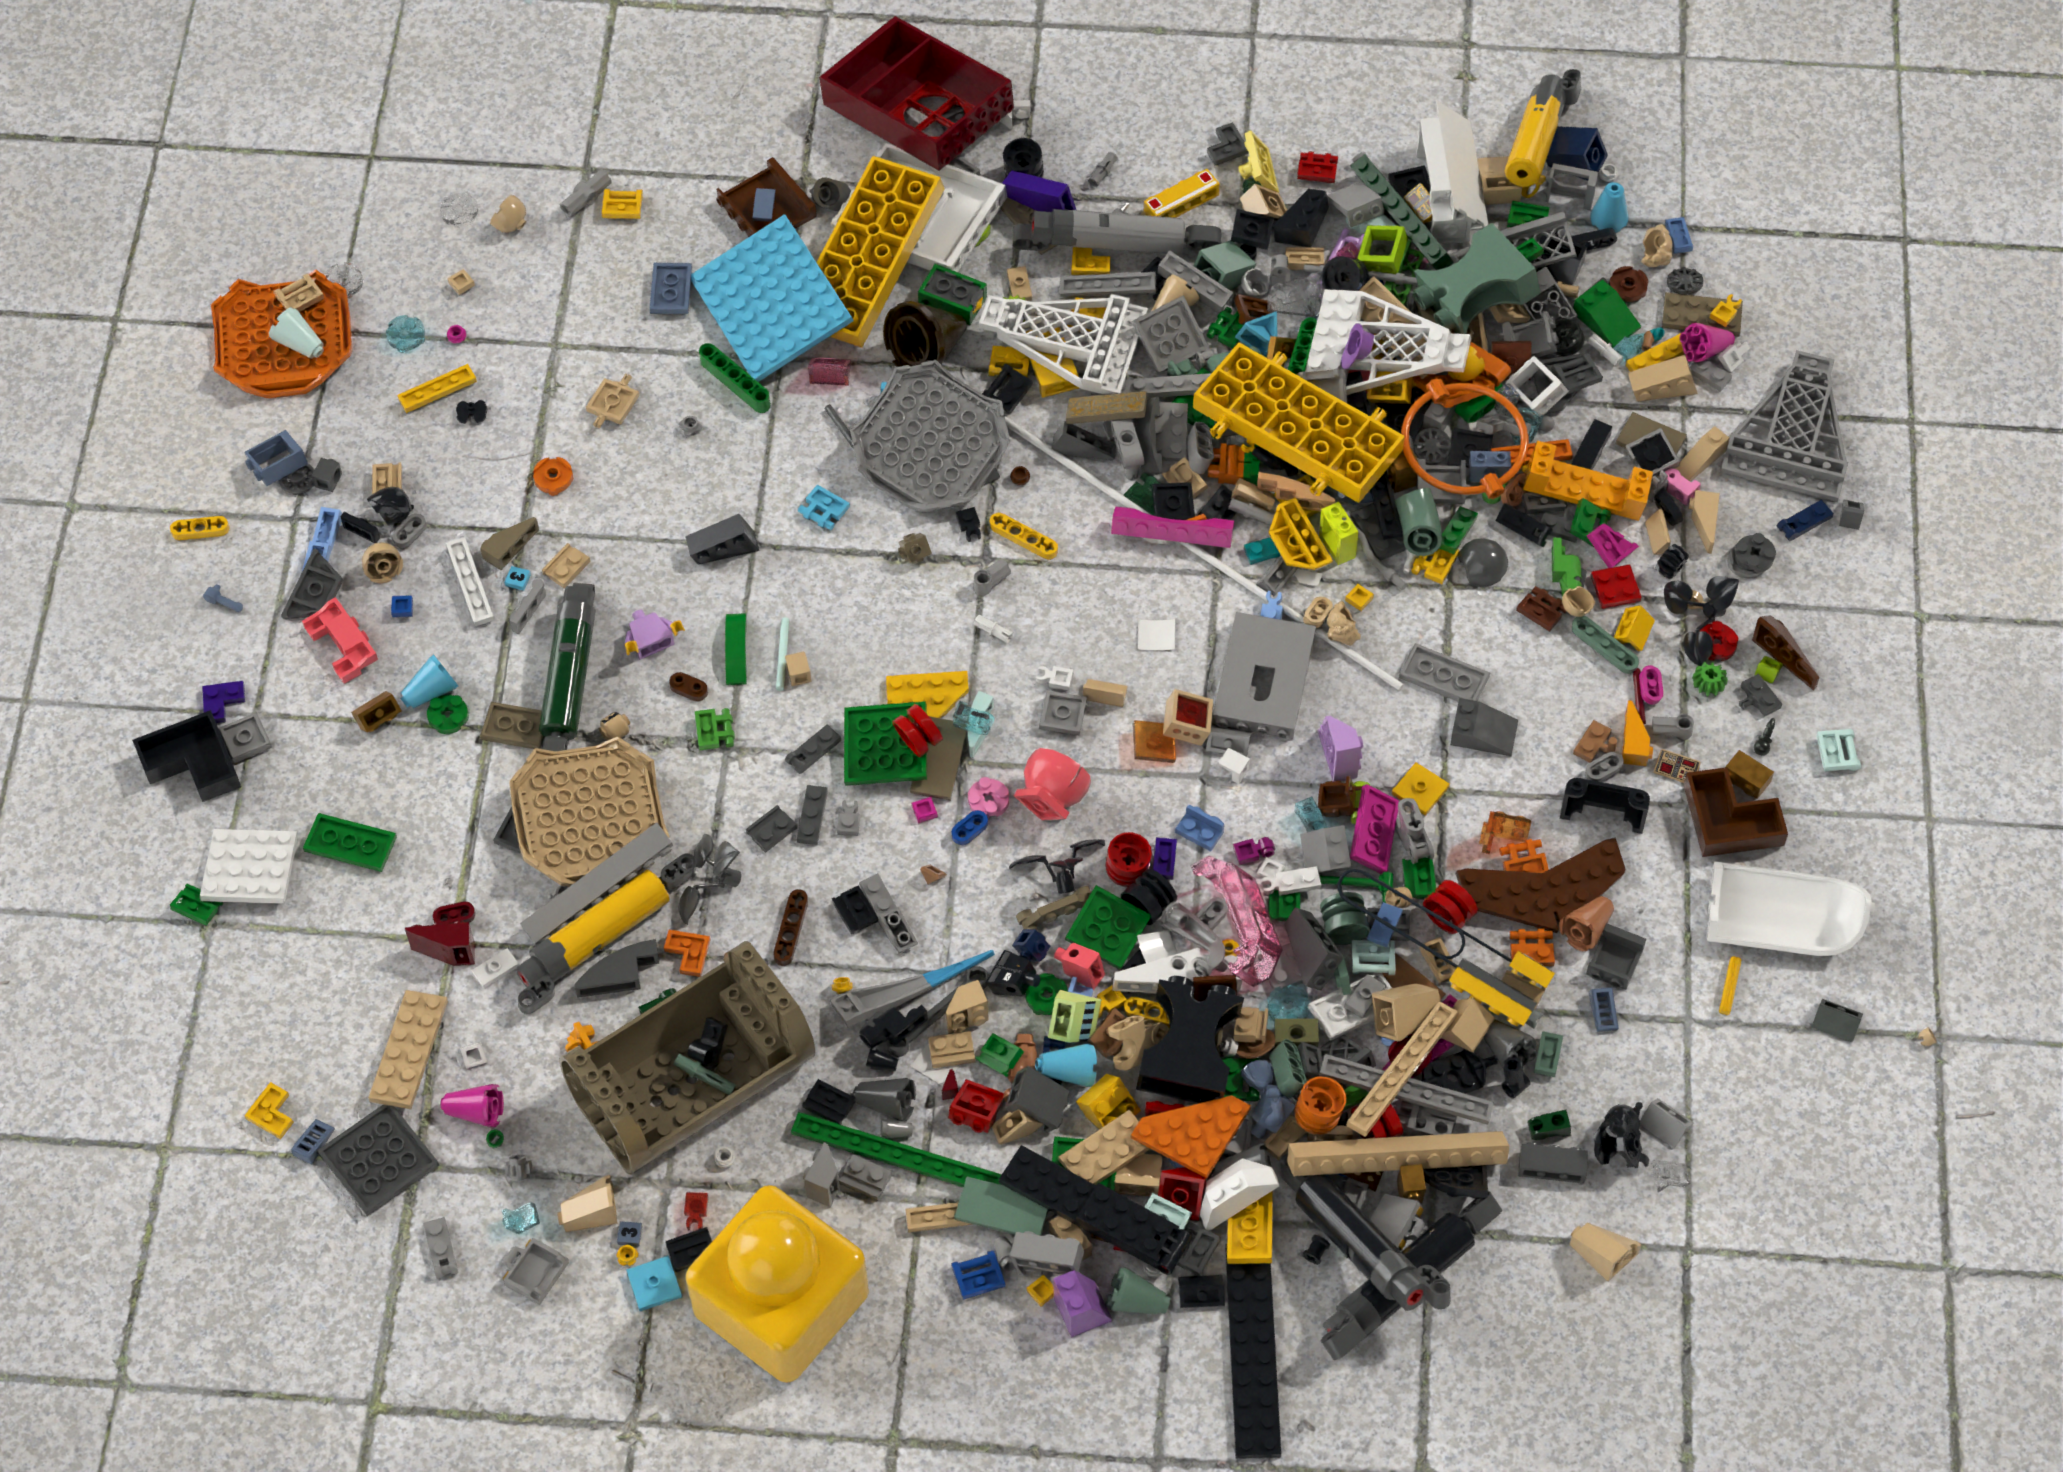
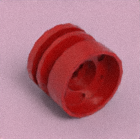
(1124, 849)

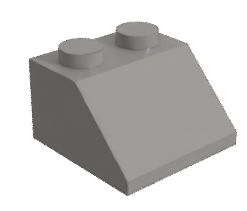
(1326, 849)

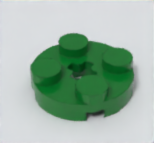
(445, 703)
(1042, 1005)

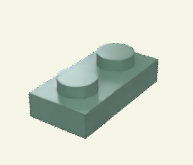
(1342, 978)
(1548, 1054)

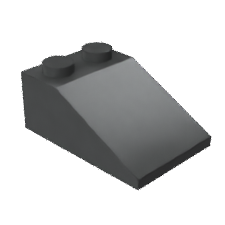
(1483, 728)

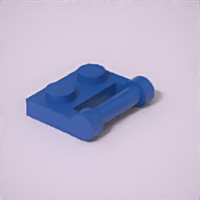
(981, 1280)

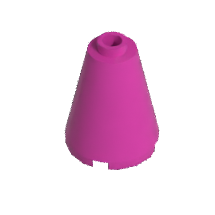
(475, 1104)

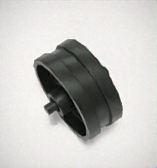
(1566, 337)

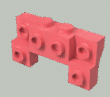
(344, 631)

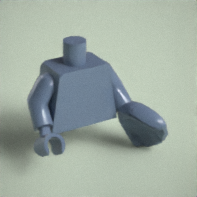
(1273, 1105)

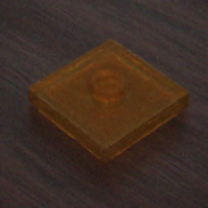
(1151, 743)

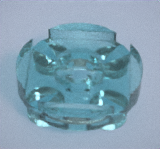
(405, 342)
(1285, 995)

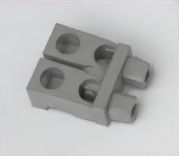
(1426, 1120)

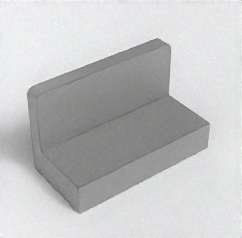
(1223, 738)
(1665, 1122)

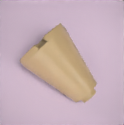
(1174, 288)

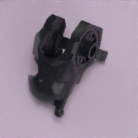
(1625, 1124)

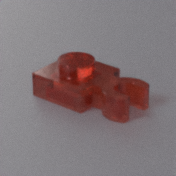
(695, 1206)

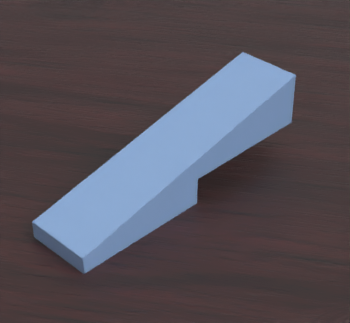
(325, 532)

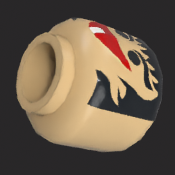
(614, 726)

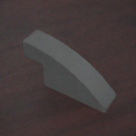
(618, 970)

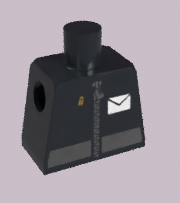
(1012, 975)

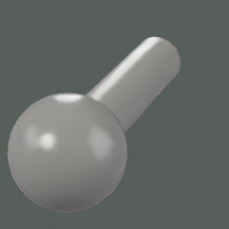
(1547, 422)

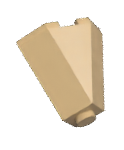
(589, 1207)
(1604, 1249)

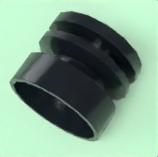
(1024, 157)
(1335, 273)
(1150, 893)

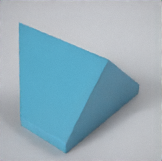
(1258, 332)

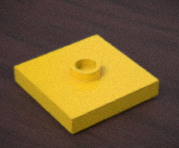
(1421, 786)

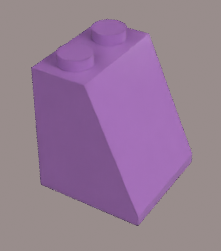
(1079, 1303)

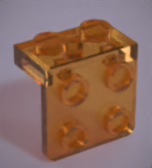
(1504, 826)

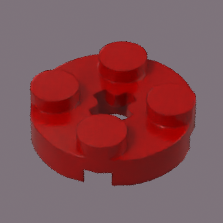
(1728, 640)

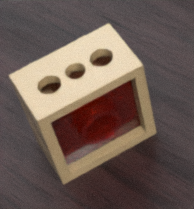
(1188, 717)

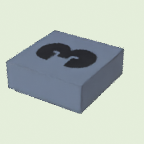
(629, 1233)

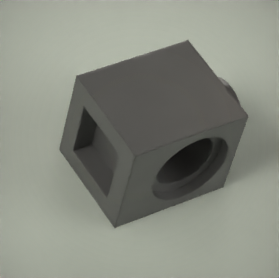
(326, 474)

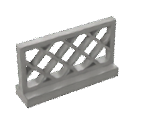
(1543, 227)

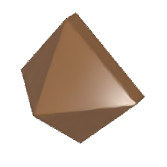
(932, 873)

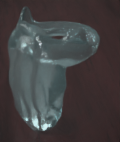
(1535, 423)

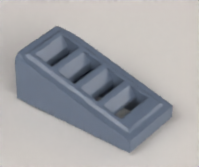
(1608, 993)
(309, 1157)

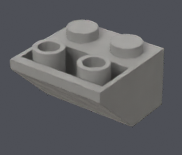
(822, 1177)

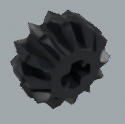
(1672, 561)

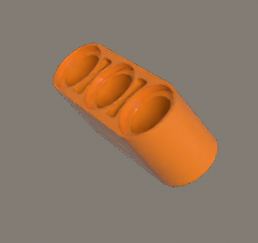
(1495, 368)

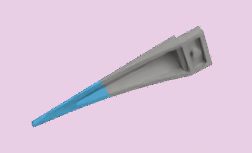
(863, 1003)

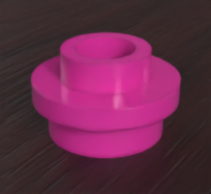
(456, 330)

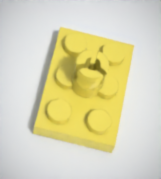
(1259, 163)

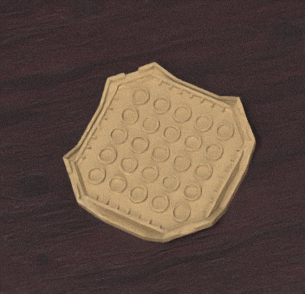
(582, 806)

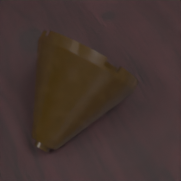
(921, 333)

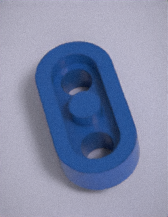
(968, 828)

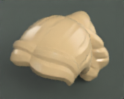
(1657, 247)
(1341, 625)

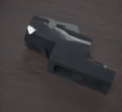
(892, 1026)

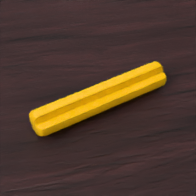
(1730, 985)

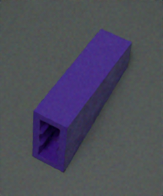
(1038, 192)

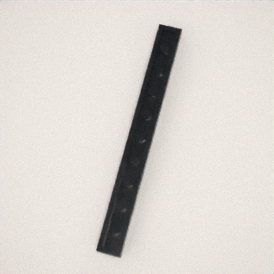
(1382, 490)

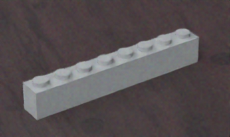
(598, 883)

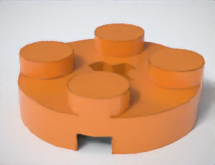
(553, 485)

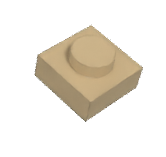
(461, 281)

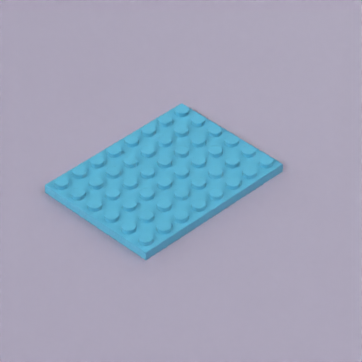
(770, 298)

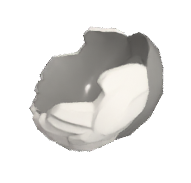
(1255, 283)

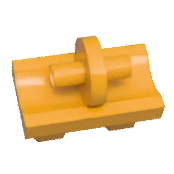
(580, 1036)

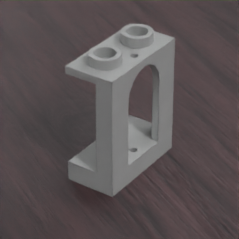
(1569, 190)

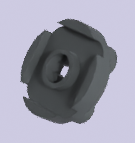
(1753, 562)

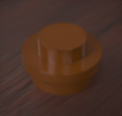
(1020, 475)

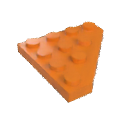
(1195, 1133)

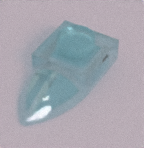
(1630, 346)

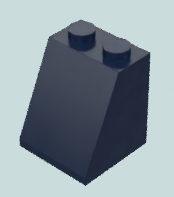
(1577, 148)

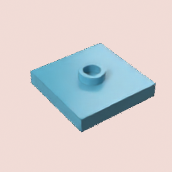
(654, 1283)

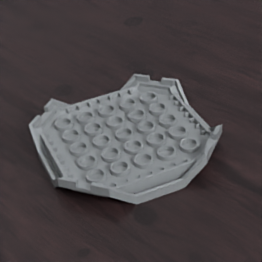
(930, 438)

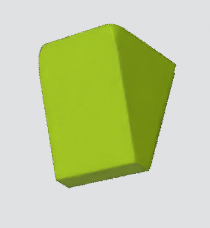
(1768, 669)

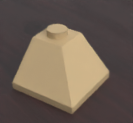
(1263, 202)

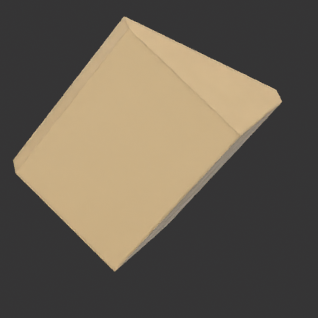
(1469, 1025)

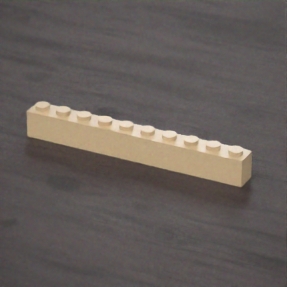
(1393, 1152)

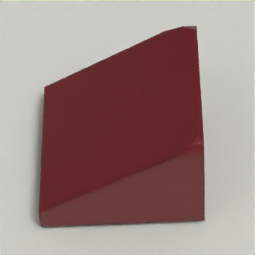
(950, 1086)

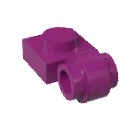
(1248, 851)

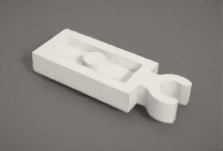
(1293, 881)

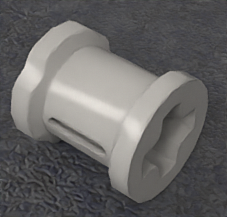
(1202, 358)

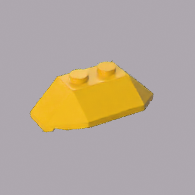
(1297, 538)

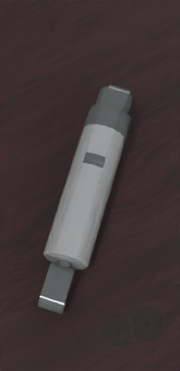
(1112, 232)

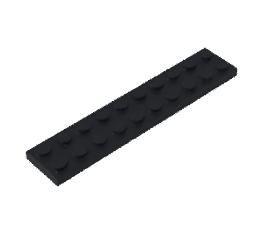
(1253, 1360)

